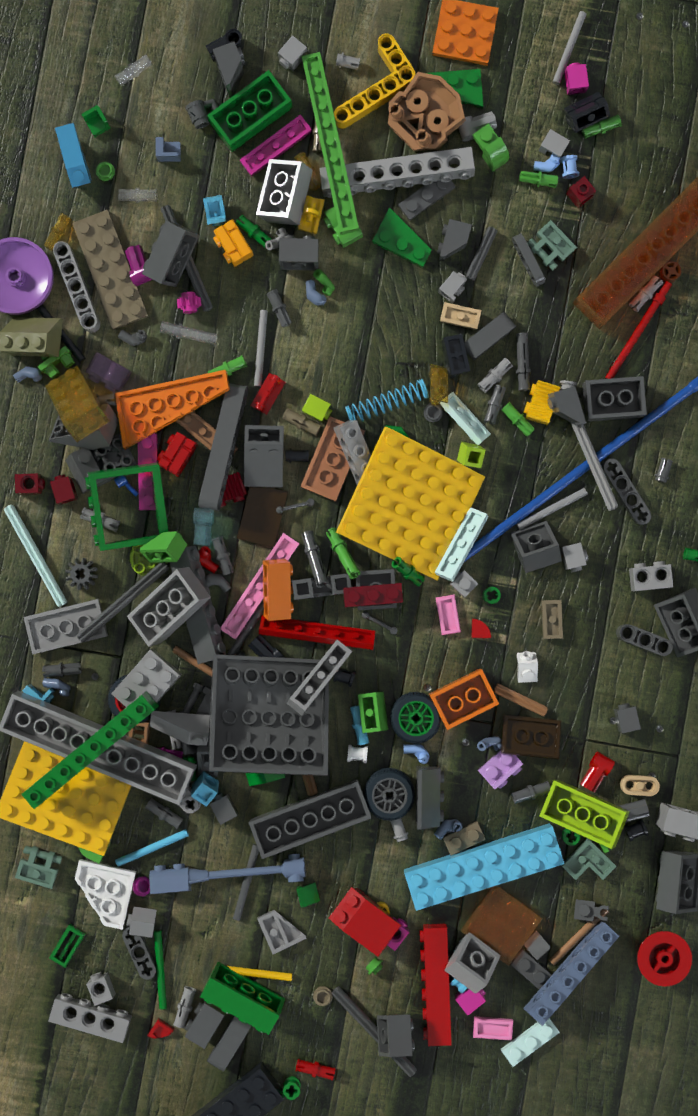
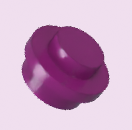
(141, 886)

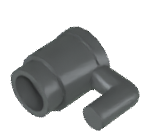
(198, 113)

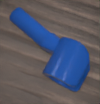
(121, 481)

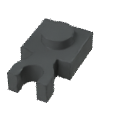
(586, 910)

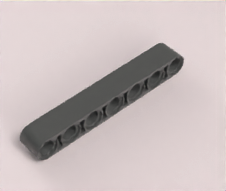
(223, 447)

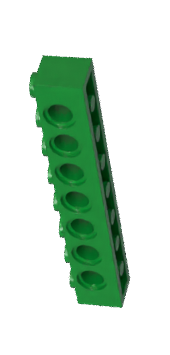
(90, 750)

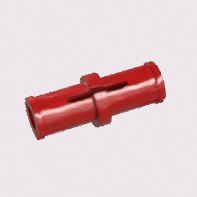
(315, 1069)

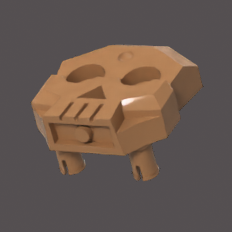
(437, 102)

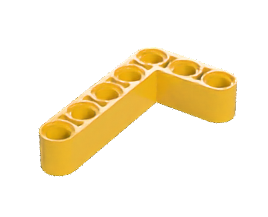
(378, 88)

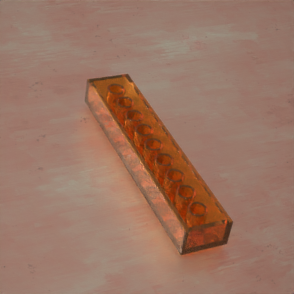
(641, 259)

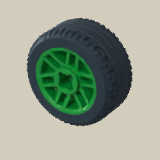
(421, 729)

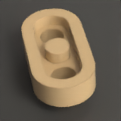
(639, 785)

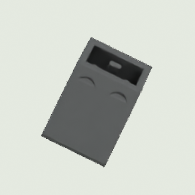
(98, 439)
(263, 456)
(99, 459)

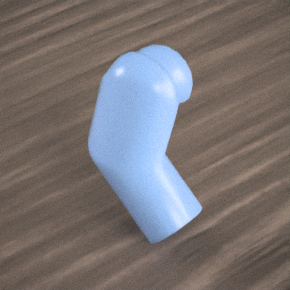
(547, 166)

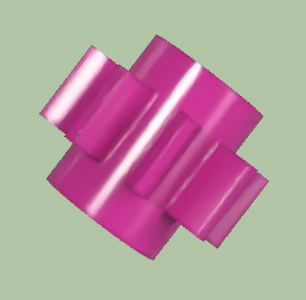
(189, 302)

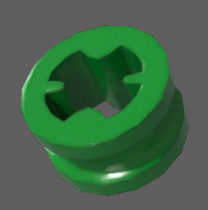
(491, 601)
(565, 839)

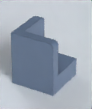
(167, 150)

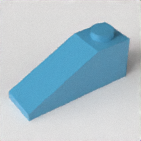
(73, 155)

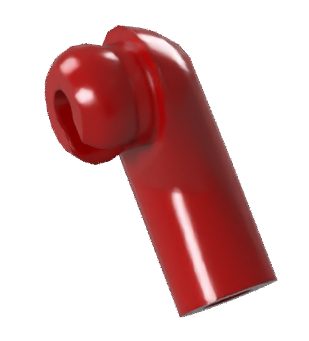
(205, 559)

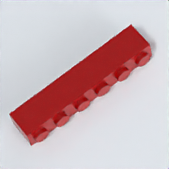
(436, 985)

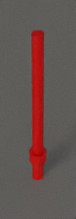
(658, 299)

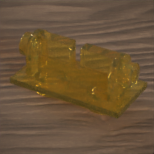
(438, 385)

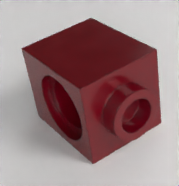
(581, 192)
(21, 481)
(63, 489)

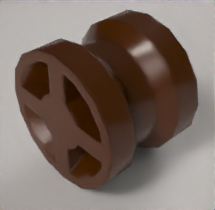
(673, 269)

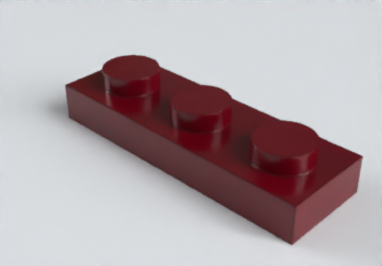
(373, 595)

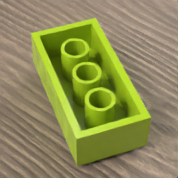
(584, 814)

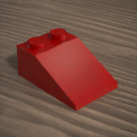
(365, 921)

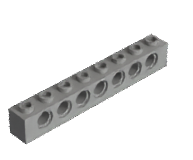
(406, 164)

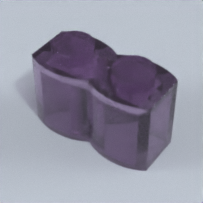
(108, 372)

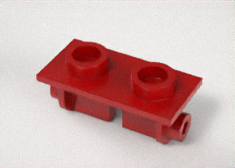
(268, 393)

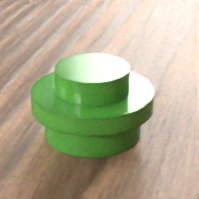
(105, 171)
(374, 966)

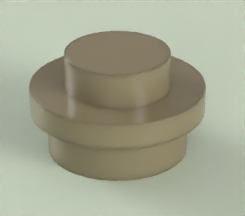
(322, 996)

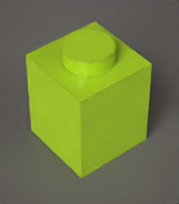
(317, 408)
(471, 455)

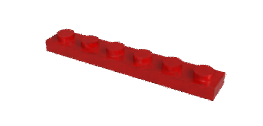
(318, 632)

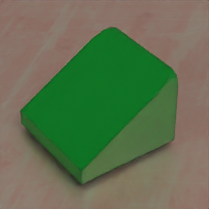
(308, 894)

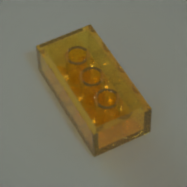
(77, 403)

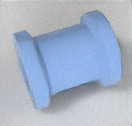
(569, 166)

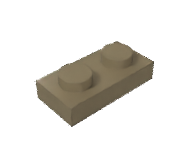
(552, 619)
(464, 838)

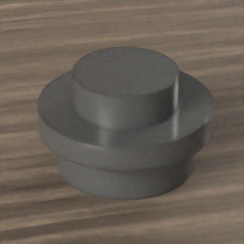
(432, 413)

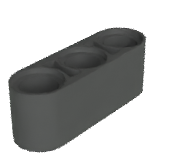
(489, 336)
(653, 640)
(228, 1043)

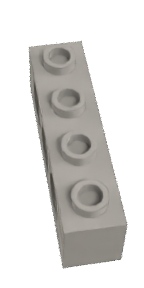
(353, 447)
(319, 677)
(80, 1021)

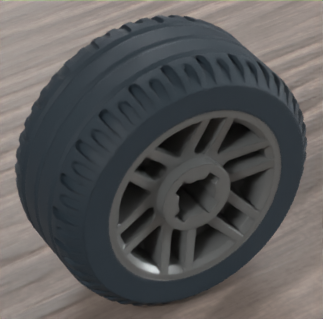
(386, 781)

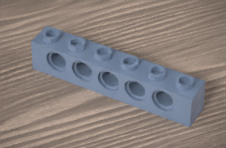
(571, 972)

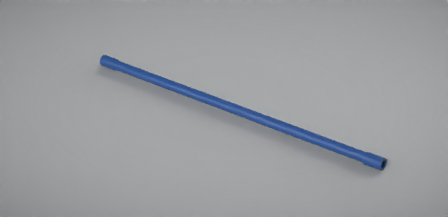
(691, 388)

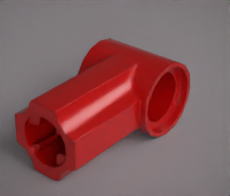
(599, 768)

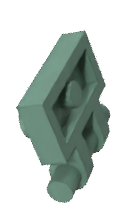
(555, 241)
(35, 872)

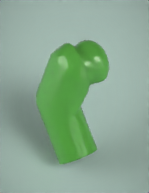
(325, 281)

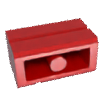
(177, 453)

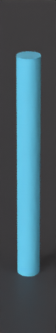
(152, 847)

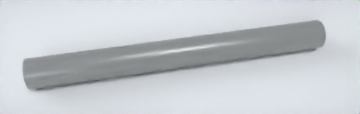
(569, 47)
(260, 348)
(552, 508)

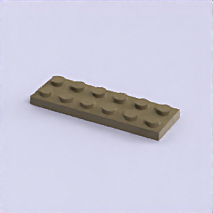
(110, 269)

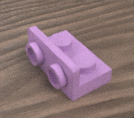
(500, 768)

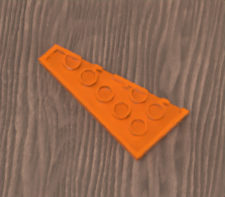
(157, 406)

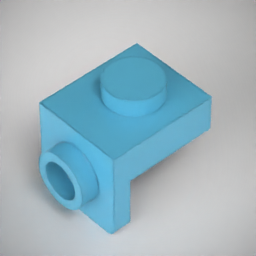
(214, 210)
(32, 691)

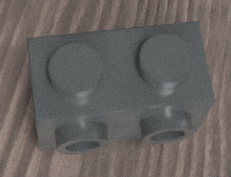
(204, 1024)

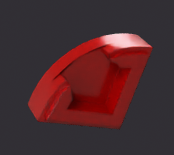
(480, 629)
(160, 1029)

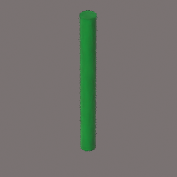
(160, 969)

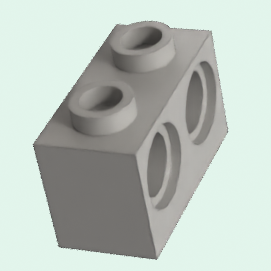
(651, 580)

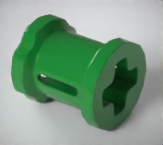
(294, 1081)

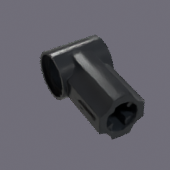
(230, 34)
(264, 649)

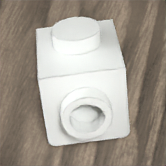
(527, 667)

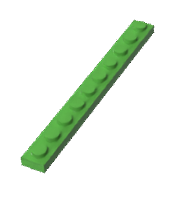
(330, 143)

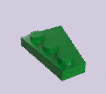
(466, 84)
(401, 240)

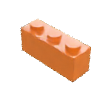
(277, 589)

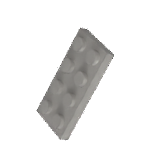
(60, 626)

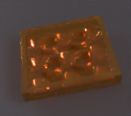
(502, 923)

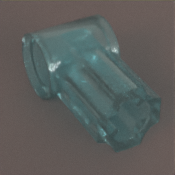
(203, 521)

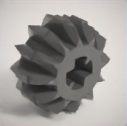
(83, 565)

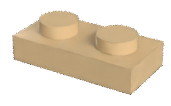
(460, 316)

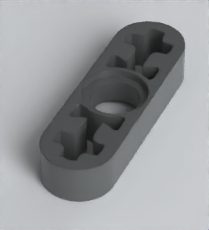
(528, 260)
(140, 967)

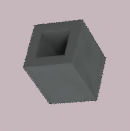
(627, 718)
(223, 808)

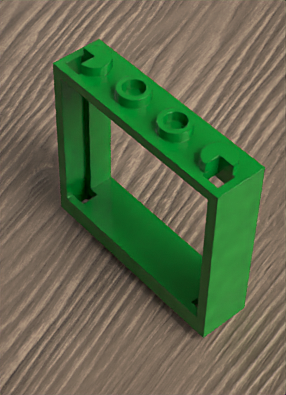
(93, 502)

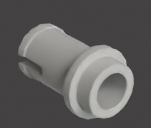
(347, 61)
(399, 830)

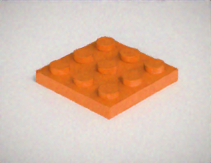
(465, 31)

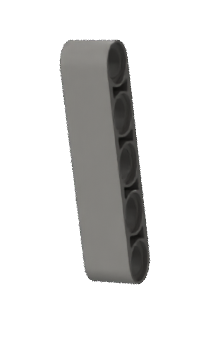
(72, 279)

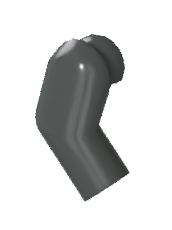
(134, 339)

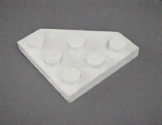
(106, 890)

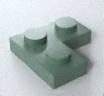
(588, 856)

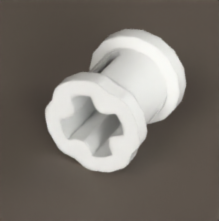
(357, 754)

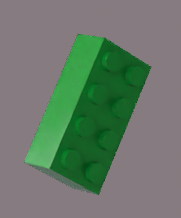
(250, 111)
(243, 998)

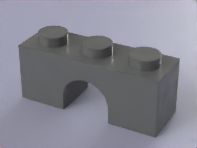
(307, 587)

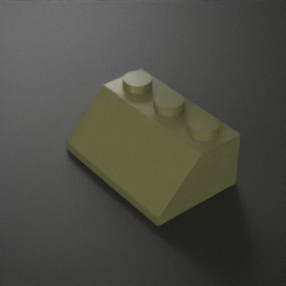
(32, 337)

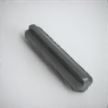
(481, 253)

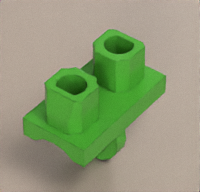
(48, 366)

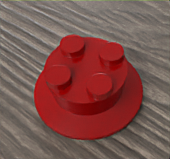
(664, 958)

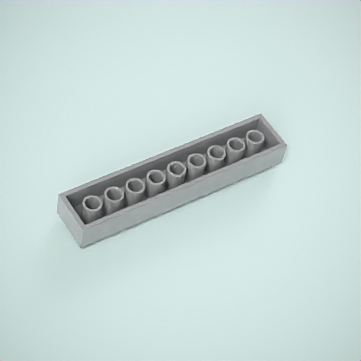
(125, 760)

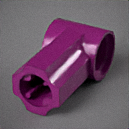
(136, 261)

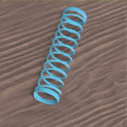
(423, 388)

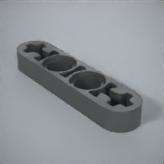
(624, 493)

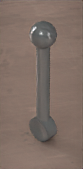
(310, 502)
(393, 630)

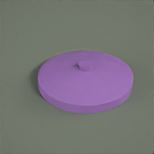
(24, 276)

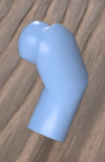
(418, 750)

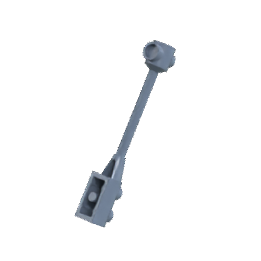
(181, 877)

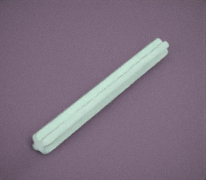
(35, 555)

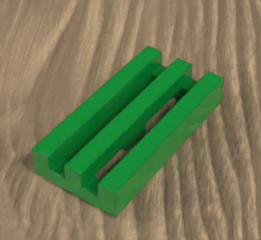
(76, 931)

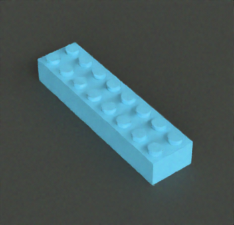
(483, 866)

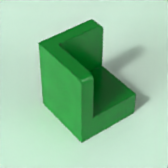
(96, 121)

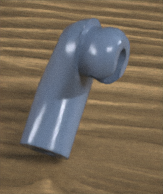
(29, 372)
(487, 742)

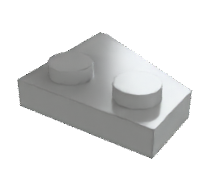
(279, 932)

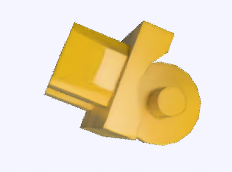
(311, 214)

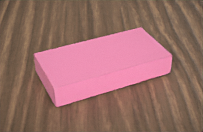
(448, 614)
(492, 1028)

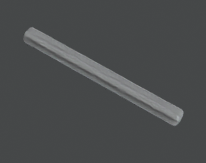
(595, 467)

